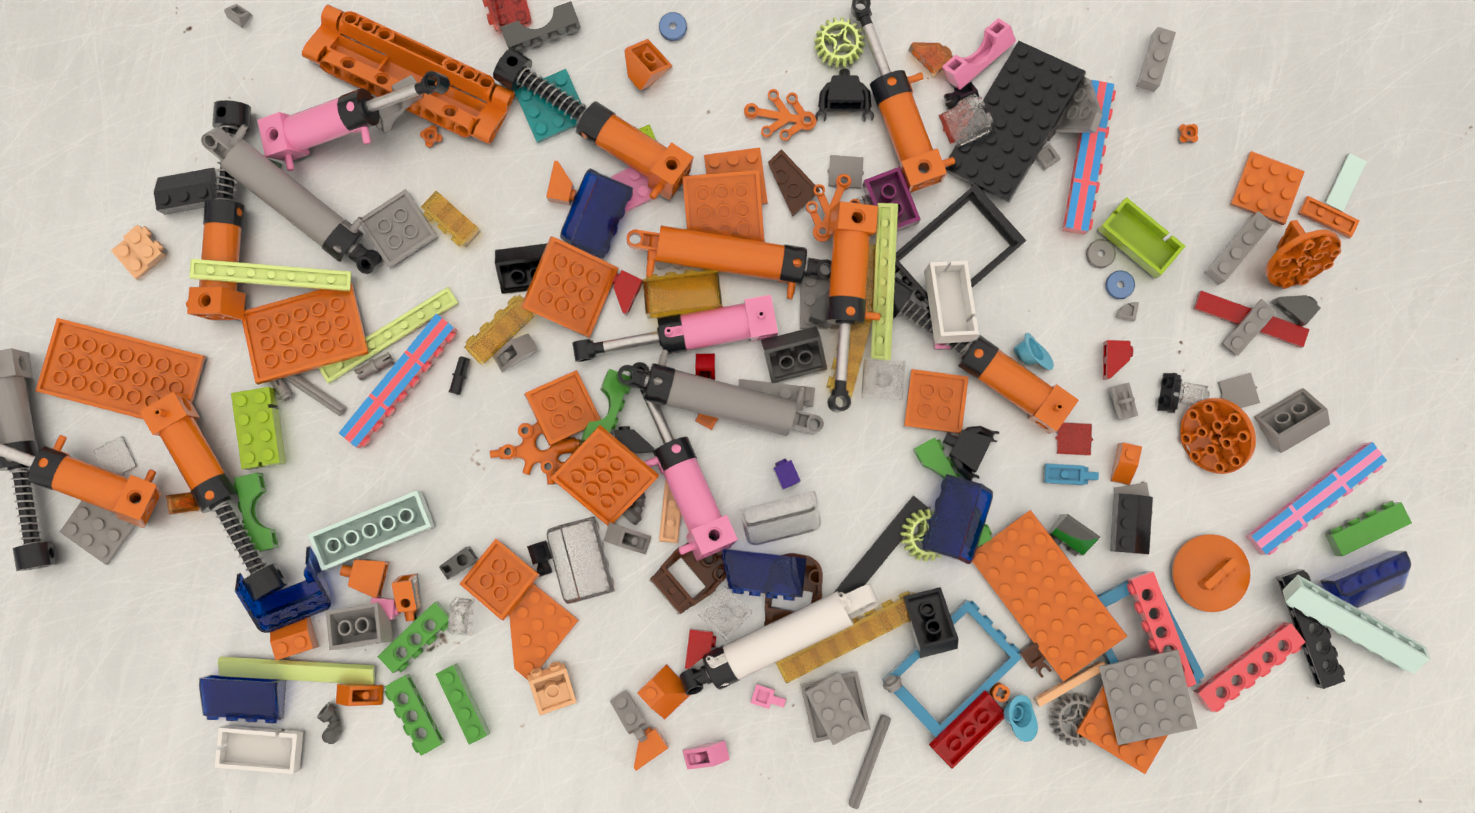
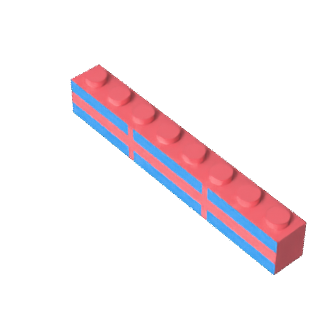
(1088, 166)
(398, 381)

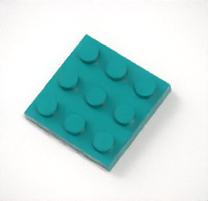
(541, 117)

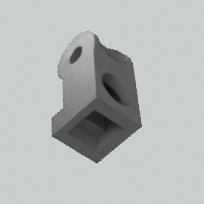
(459, 562)

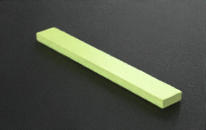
(270, 275)
(884, 280)
(394, 332)
(296, 670)

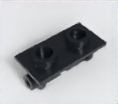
(1168, 401)

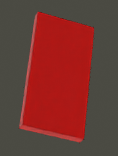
(968, 729)

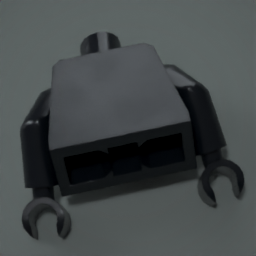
(845, 94)
(969, 449)

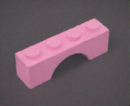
(996, 40)

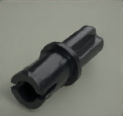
(459, 375)

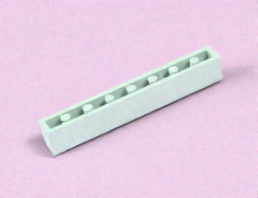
(1355, 624)

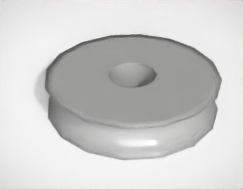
(1093, 257)

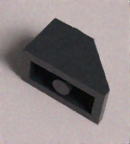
(633, 440)

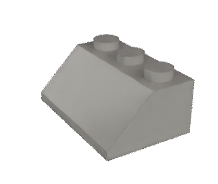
(1293, 420)
(358, 626)

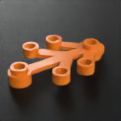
(783, 116)
(826, 207)

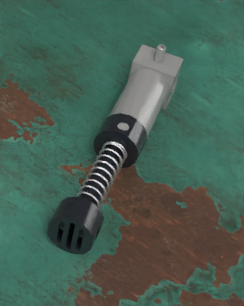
(18, 433)

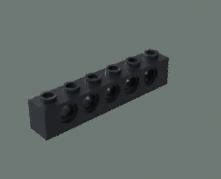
(1334, 673)

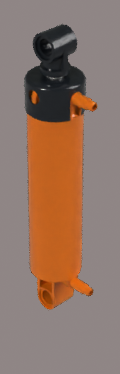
(729, 255)

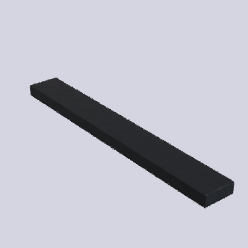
(880, 549)

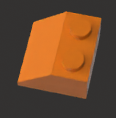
(293, 639)

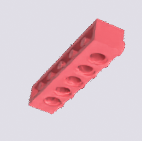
(1163, 618)
(1292, 644)

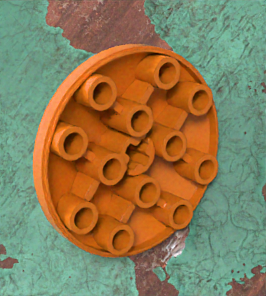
(1302, 255)
(1218, 435)
(1210, 573)

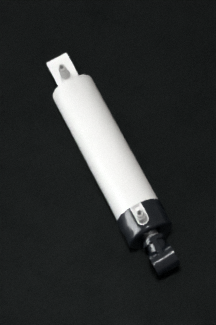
(779, 639)

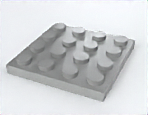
(1147, 697)

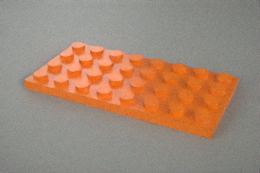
(114, 369)
(1047, 595)

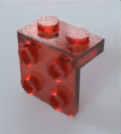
(507, 11)

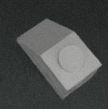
(515, 352)
(627, 538)

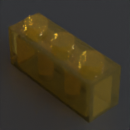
(450, 219)

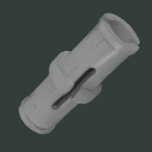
(374, 366)

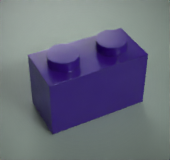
(786, 473)

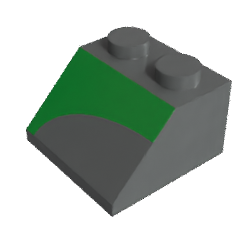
(1073, 535)

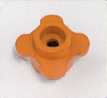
(1192, 128)
(432, 130)

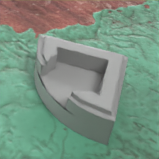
(1128, 311)

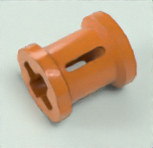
(994, 689)

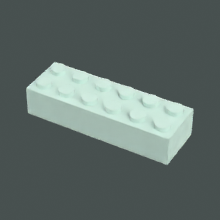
(371, 530)

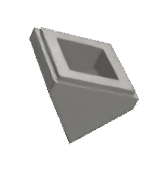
(237, 15)

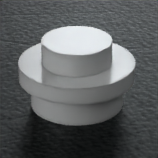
(892, 683)

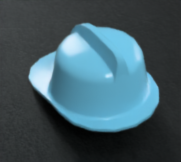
(1032, 353)
(1021, 717)

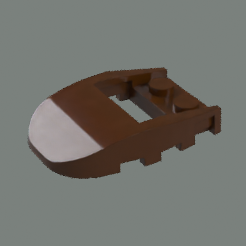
(708, 570)
(812, 583)

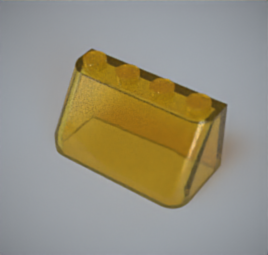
(681, 293)

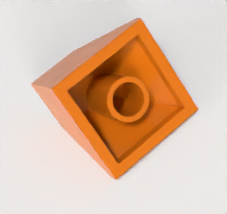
(645, 64)
(663, 692)

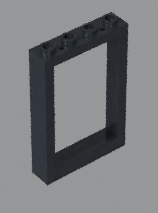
(992, 215)

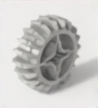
(1075, 701)

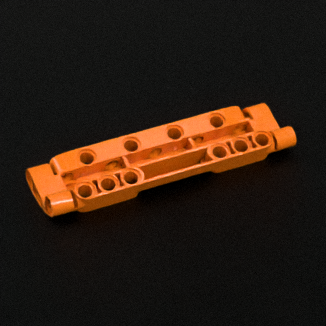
(403, 58)

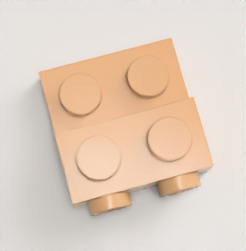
(139, 251)
(551, 688)

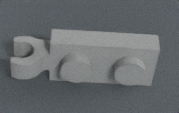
(629, 715)

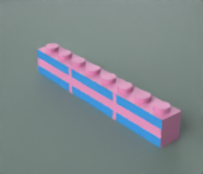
(1316, 498)

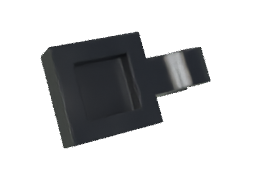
(958, 95)
(540, 555)

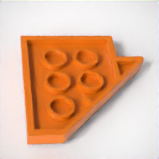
(537, 629)

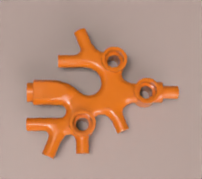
(531, 454)

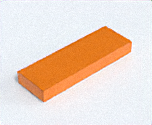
(1328, 217)

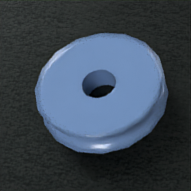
(672, 18)
(1128, 284)

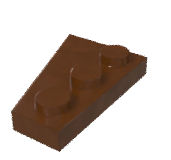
(792, 181)

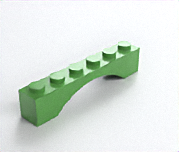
(933, 458)

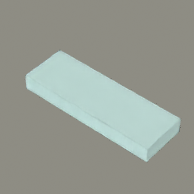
(1345, 182)

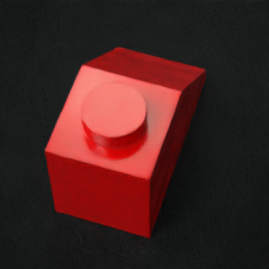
(626, 289)
(1115, 355)
(705, 365)
(698, 644)

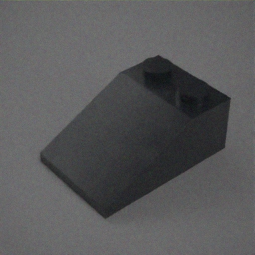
(931, 622)

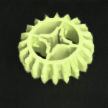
(846, 45)
(910, 538)

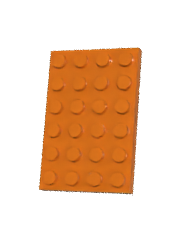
(303, 333)

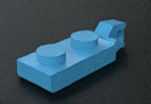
(1068, 474)

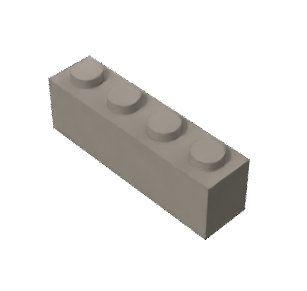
(1238, 248)

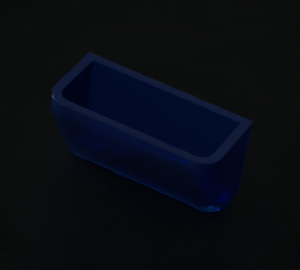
(596, 213)
(958, 519)
(764, 574)
(1370, 579)
(242, 698)

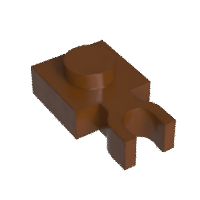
(1034, 657)

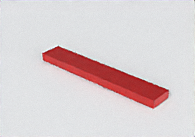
(1235, 312)

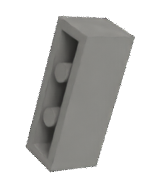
(1156, 59)

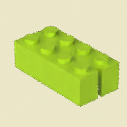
(1141, 238)
(258, 428)

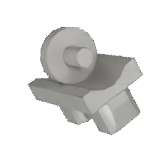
(1123, 401)

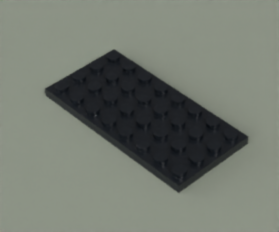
(1025, 109)

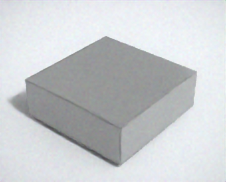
(1047, 157)

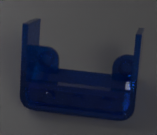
(291, 602)

